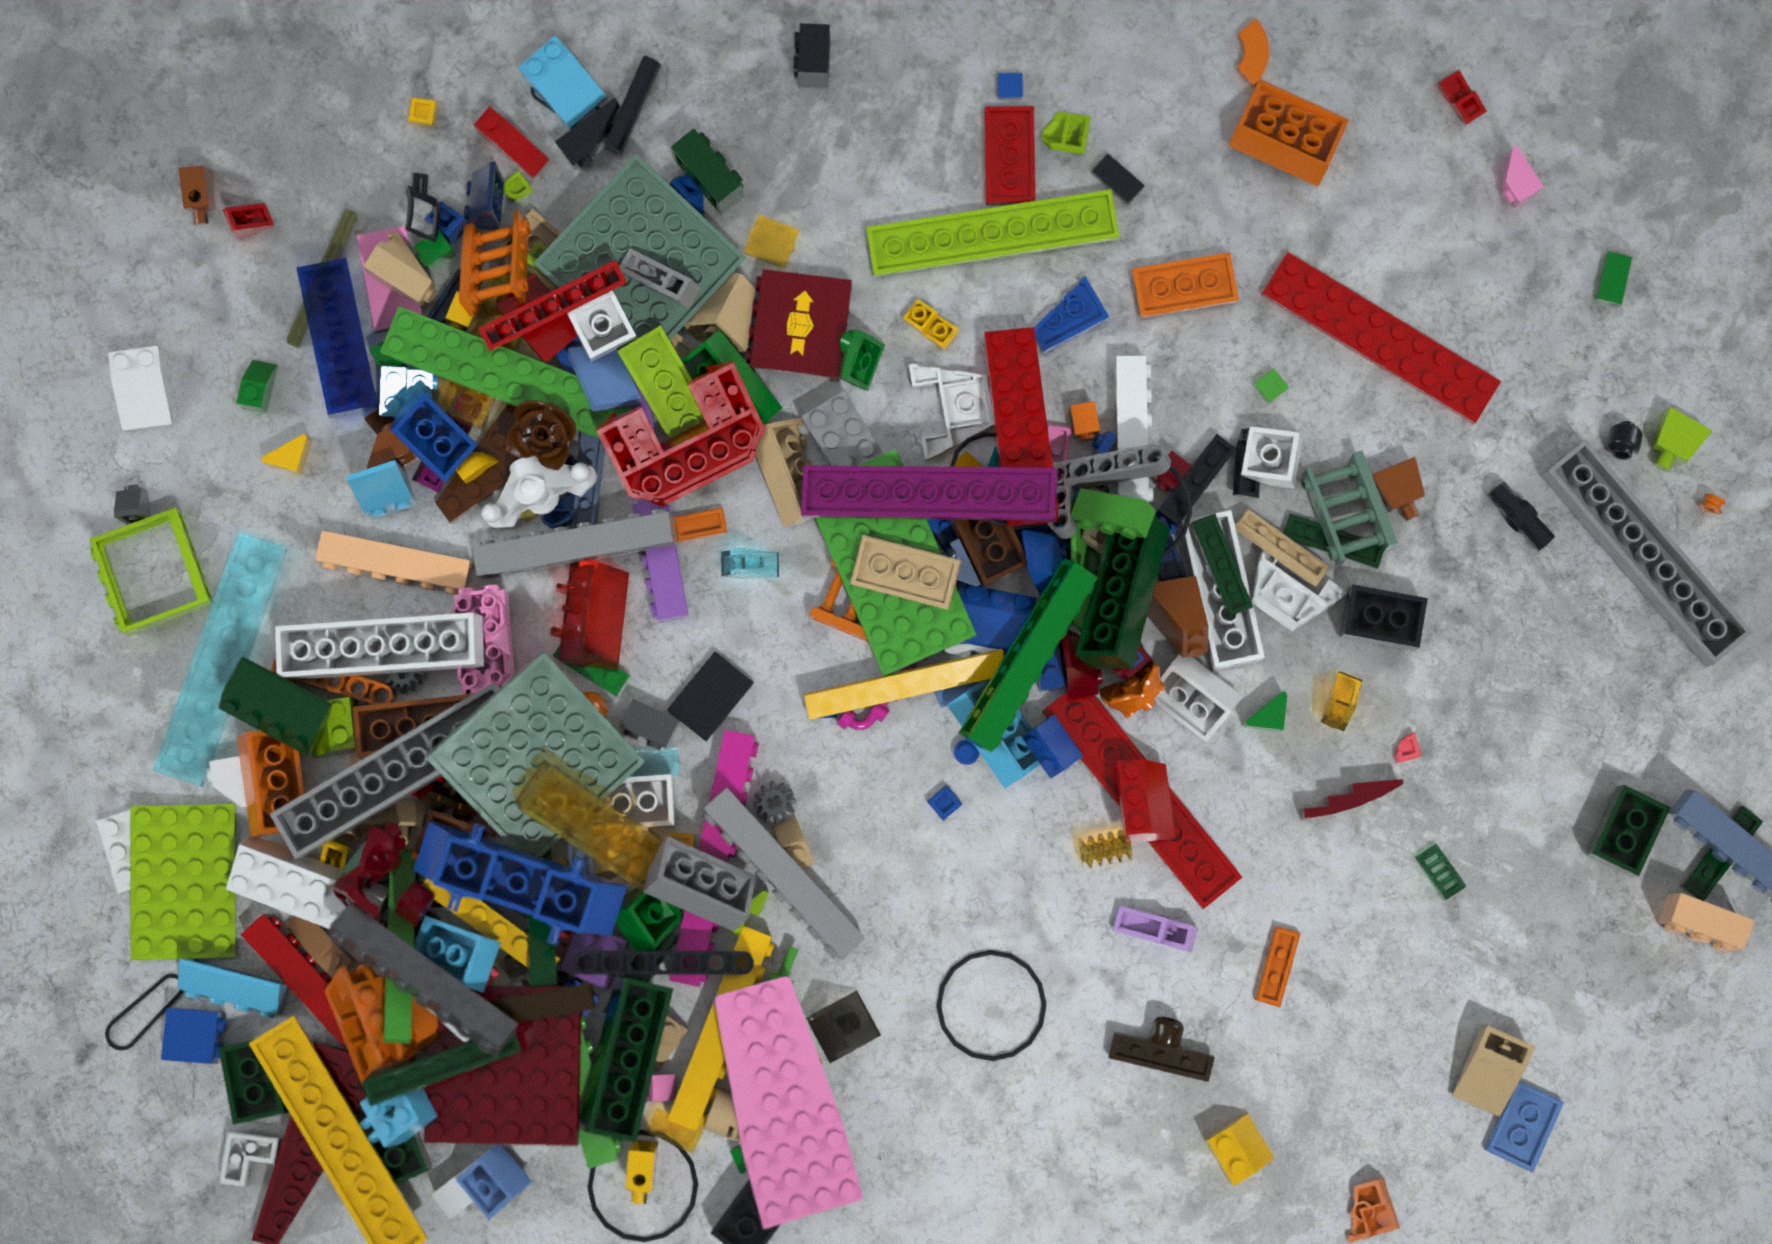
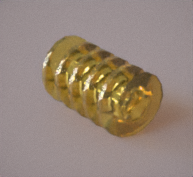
(1103, 849)

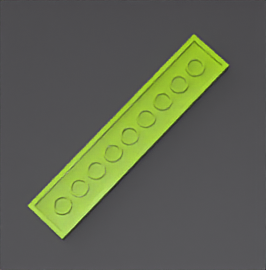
(992, 233)

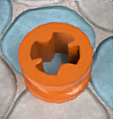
(1712, 504)

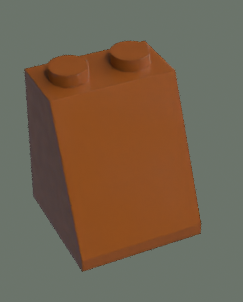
(1180, 615)

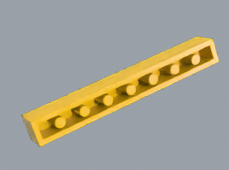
(708, 1057)

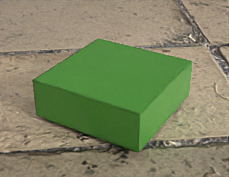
(1271, 386)

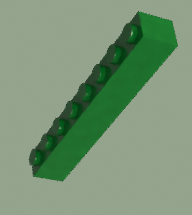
(1028, 655)

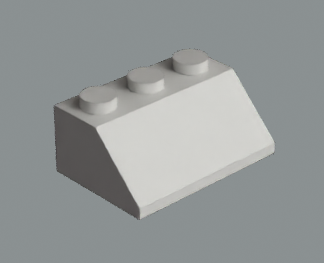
(1196, 696)

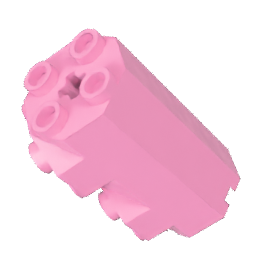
(497, 637)

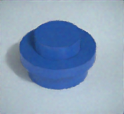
(966, 752)

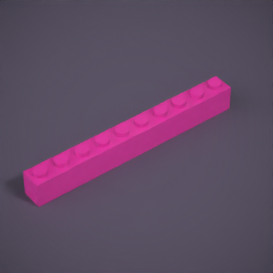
(733, 773)

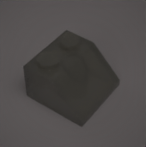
(843, 1026)

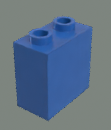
(193, 1035)

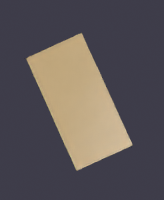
(905, 572)

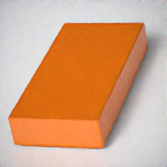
(700, 525)

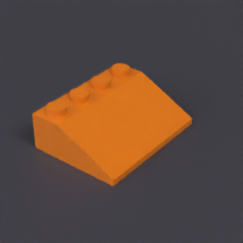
(1288, 132)

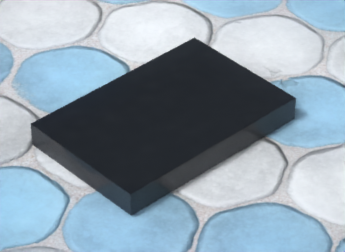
(710, 696)

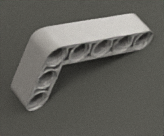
(1096, 476)

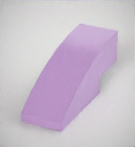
(1155, 929)

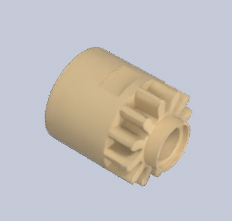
(722, 1116)

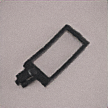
(413, 192)

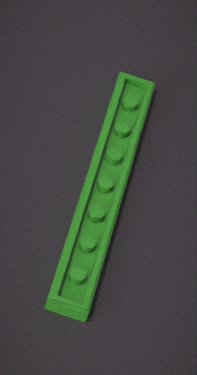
(399, 1004)

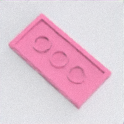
(381, 299)

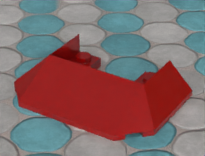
(694, 457)

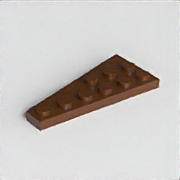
(461, 498)

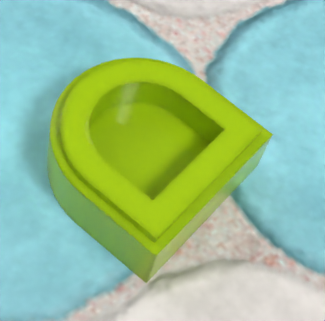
(517, 187)

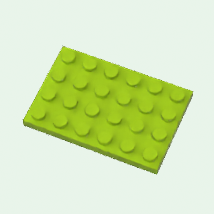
(181, 881)

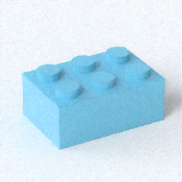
(457, 951)

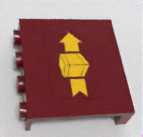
(799, 323)

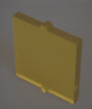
(771, 241)

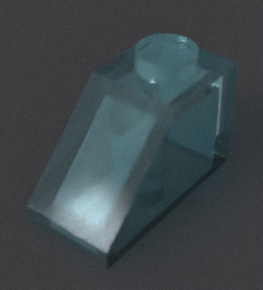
(749, 563)

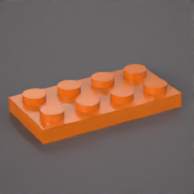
(1185, 285)

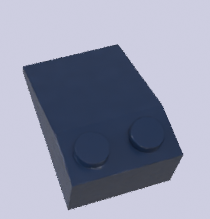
(486, 197)

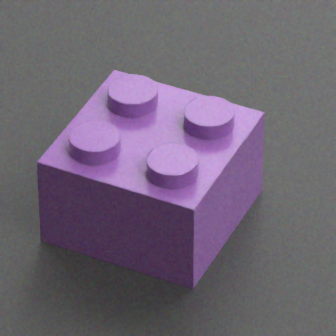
(593, 942)

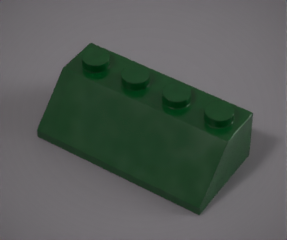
(275, 706)

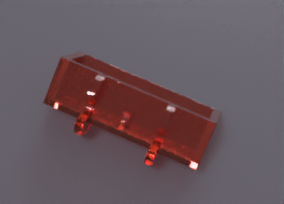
(592, 615)

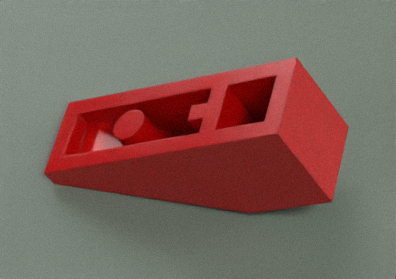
(510, 142)

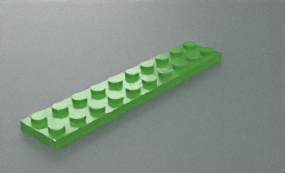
(494, 373)

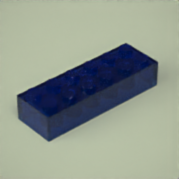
(337, 338)

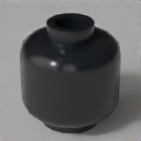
(1624, 440)

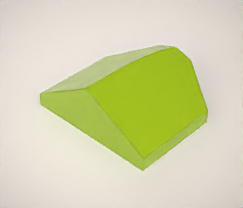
(1067, 132)

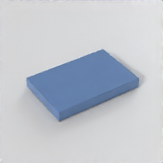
(604, 380)
(1524, 1126)

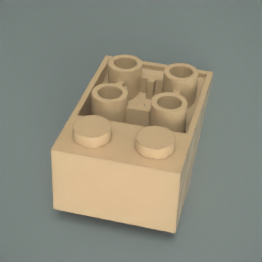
(1492, 1070)

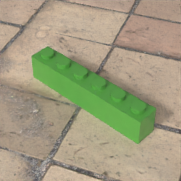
(596, 1148)

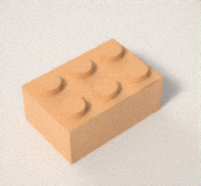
(1705, 922)

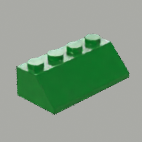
(719, 350)

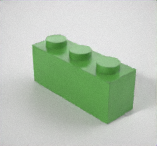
(1113, 513)

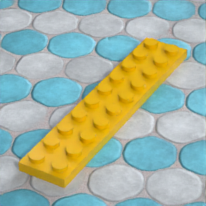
(336, 1136)

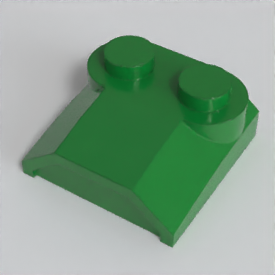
(859, 358)

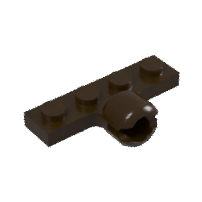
(1162, 1051)

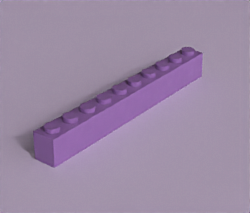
(662, 562)

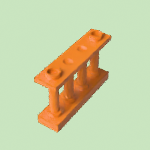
(473, 258)
(825, 615)

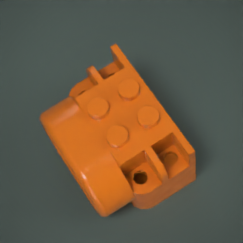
(359, 1010)

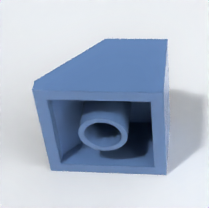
(494, 1180)

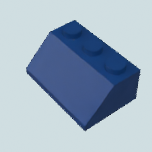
(432, 435)
(995, 615)

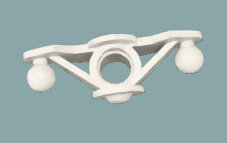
(536, 489)

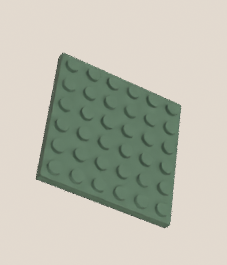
(652, 218)
(511, 734)

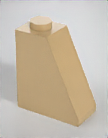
(400, 271)
(726, 310)

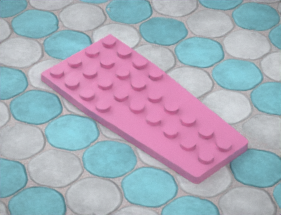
(783, 1105)

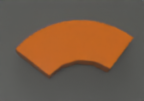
(1255, 50)

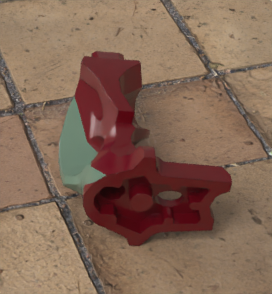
(367, 866)

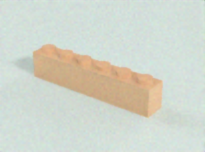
(394, 562)

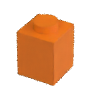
(1084, 421)

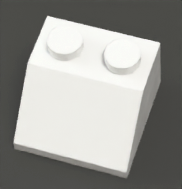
(601, 326)
(1272, 456)

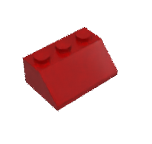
(1144, 801)

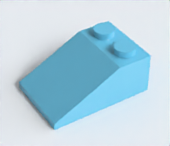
(562, 82)
(382, 489)

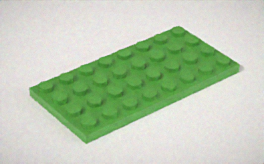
(895, 627)

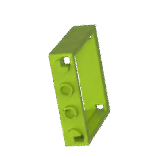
(107, 576)

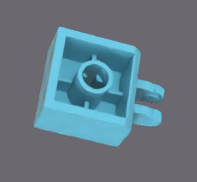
(398, 1118)

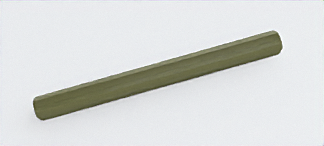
(332, 253)

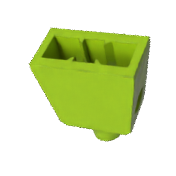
(1677, 438)

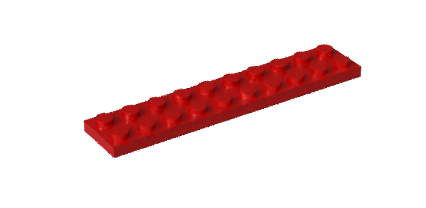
(1381, 338)
(1102, 742)

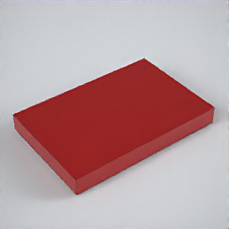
(548, 338)

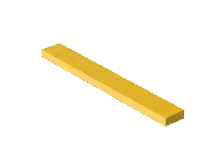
(902, 684)

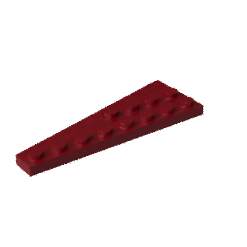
(296, 1164)

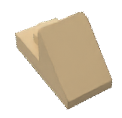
(793, 842)

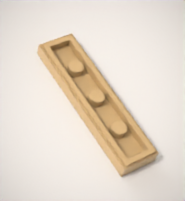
(1281, 547)

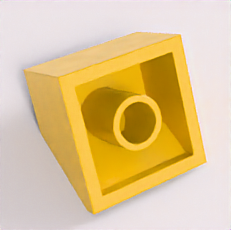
(1239, 1149)

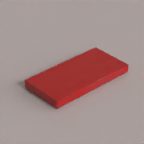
(1009, 155)

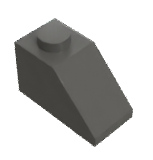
(131, 504)

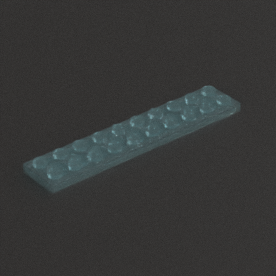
(224, 640)

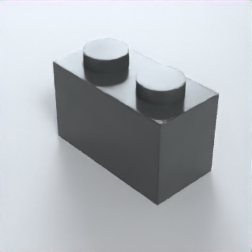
(649, 724)

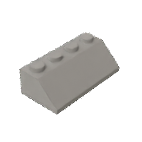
(700, 884)

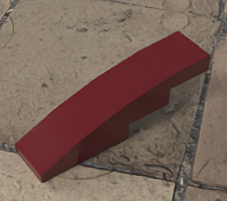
(1358, 795)

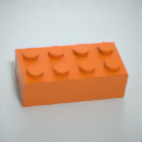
(269, 779)

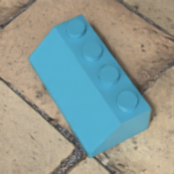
(1012, 757)
(232, 986)

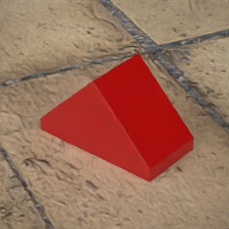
(248, 219)

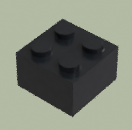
(813, 57)

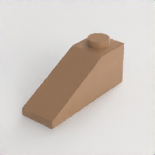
(320, 946)

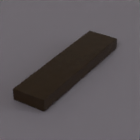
(547, 1003)

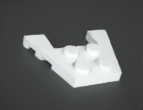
(964, 406)
(1288, 599)

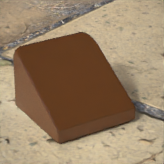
(378, 422)

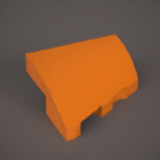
(1372, 1211)

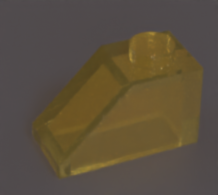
(1341, 701)

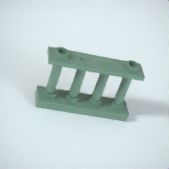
(1365, 490)

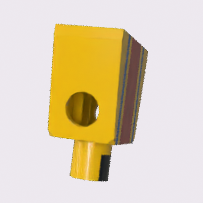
(643, 1161)

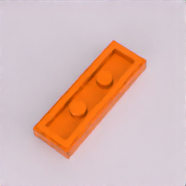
(1277, 966)

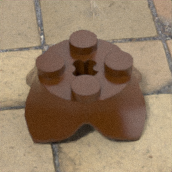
(527, 441)

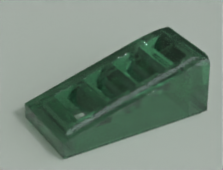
(1453, 875)

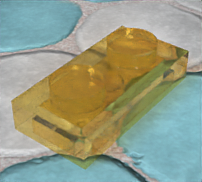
(673, 1133)

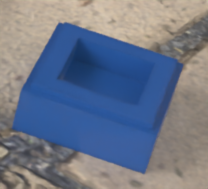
(1010, 86)
(944, 803)

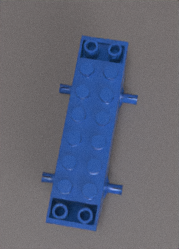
(519, 880)

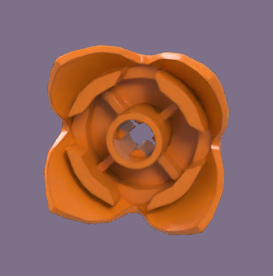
(1135, 693)

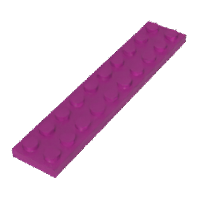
(929, 492)

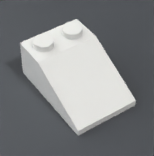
(141, 387)

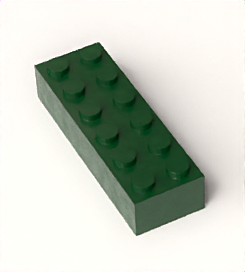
(1121, 598)
(625, 1059)

